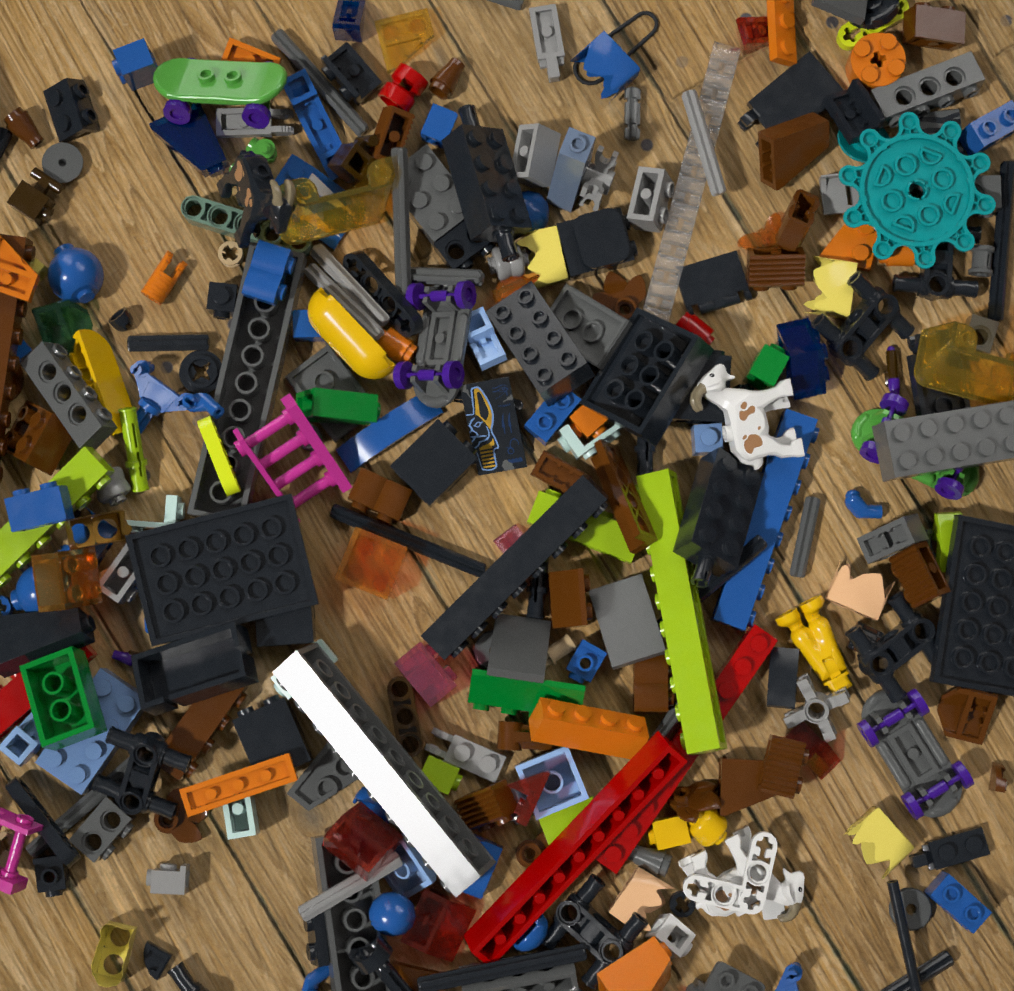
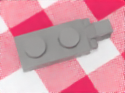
(547, 39)

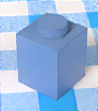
(706, 438)

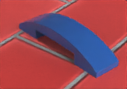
(313, 118)
(386, 432)

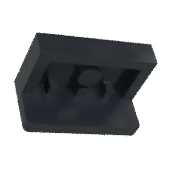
(351, 73)
(71, 109)
(854, 111)
(317, 943)

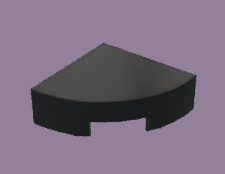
(156, 959)

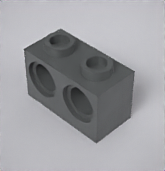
(892, 538)
(98, 824)

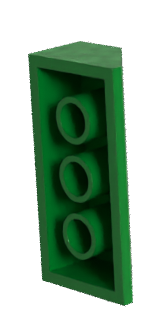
(518, 694)

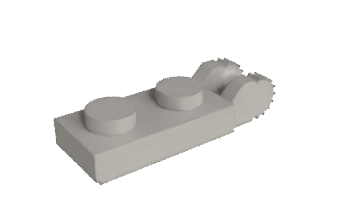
(231, 125)
(468, 755)

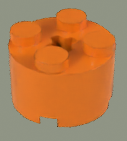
(881, 49)

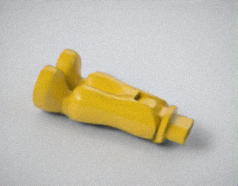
(817, 643)

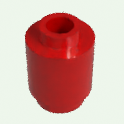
(697, 326)

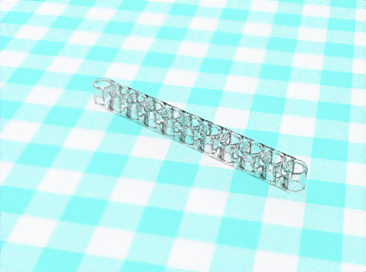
(690, 185)

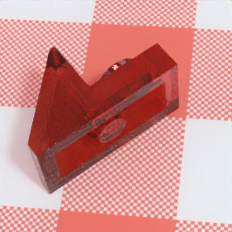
(752, 33)
(821, 755)
(533, 787)

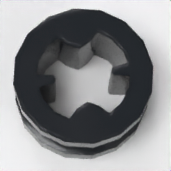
(673, 903)

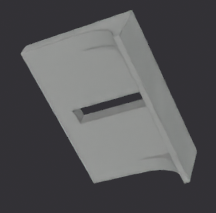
(834, 195)

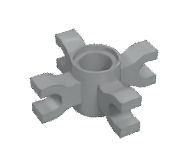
(598, 178)
(829, 702)

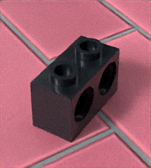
(460, 239)

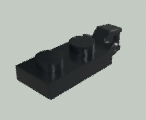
(952, 849)

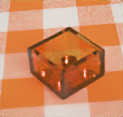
(371, 563)
(66, 579)

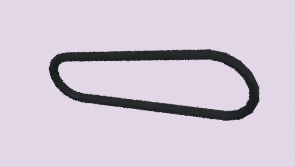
(630, 52)

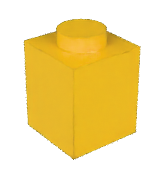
(668, 832)

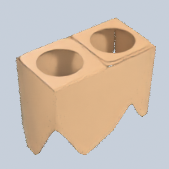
(860, 595)
(639, 895)

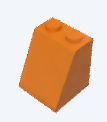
(639, 970)

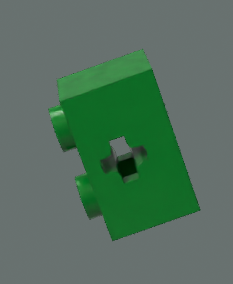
(766, 367)

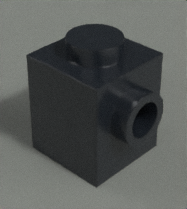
(222, 300)

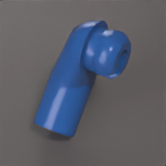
(202, 403)
(859, 508)
(314, 978)

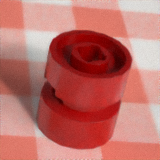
(396, 95)

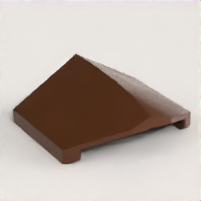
(966, 713)

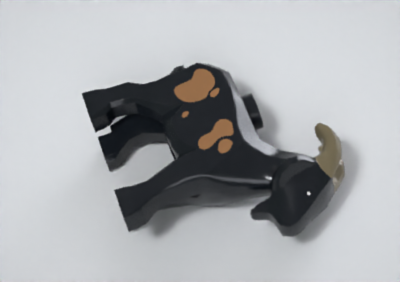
(258, 195)

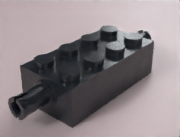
(486, 183)
(717, 515)

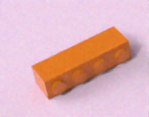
(587, 728)

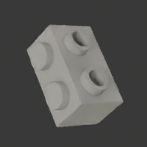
(535, 154)
(650, 199)
(119, 579)

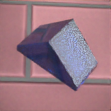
(349, 20)

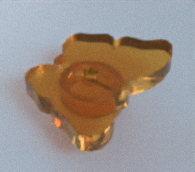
(759, 239)

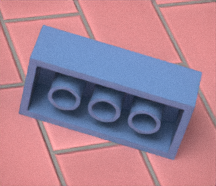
(83, 761)

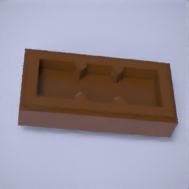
(556, 472)

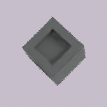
(986, 328)

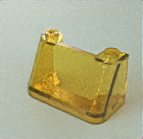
(342, 211)
(952, 365)

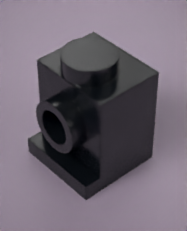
(61, 872)

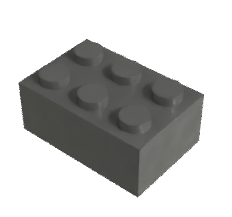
(432, 195)

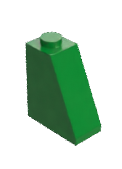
(338, 406)

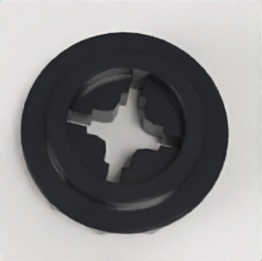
(188, 373)

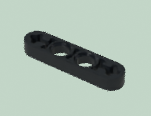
(362, 269)
(51, 831)

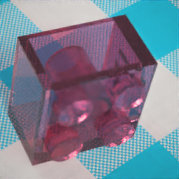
(426, 673)

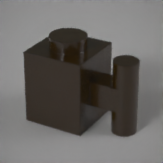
(353, 160)
(32, 200)

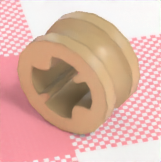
(228, 262)

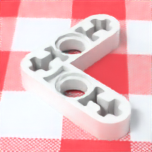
(739, 891)

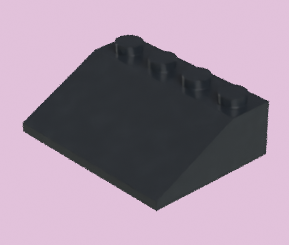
(648, 376)

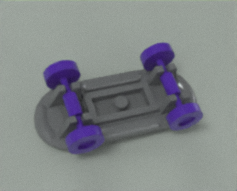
(440, 344)
(913, 754)

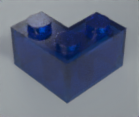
(806, 359)

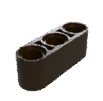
(409, 702)

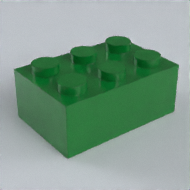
(63, 698)

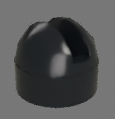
(120, 319)

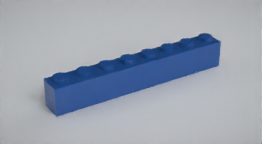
(771, 509)

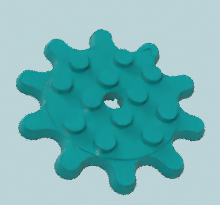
(946, 185)

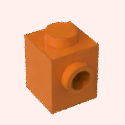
(587, 423)

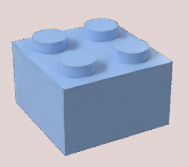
(563, 784)

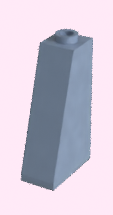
(570, 169)

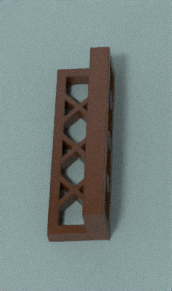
(623, 497)

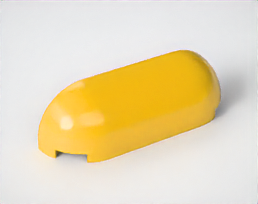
(347, 337)
(101, 372)

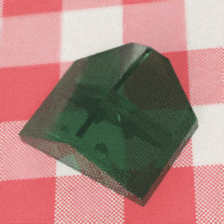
(60, 321)

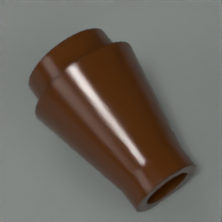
(446, 80)
(22, 125)

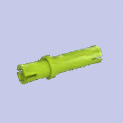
(134, 451)

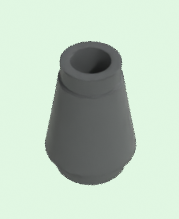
(652, 860)

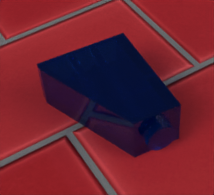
(193, 142)

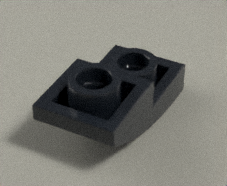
(783, 677)

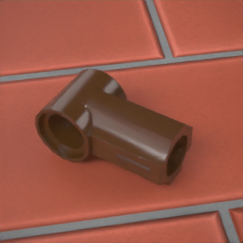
(517, 737)

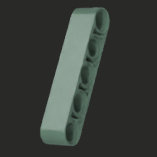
(211, 209)

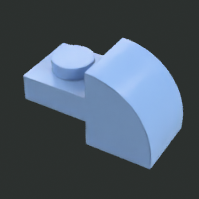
(484, 341)
(22, 742)

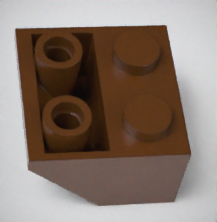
(37, 438)
(568, 598)

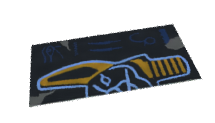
(493, 425)

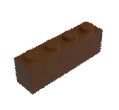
(199, 725)

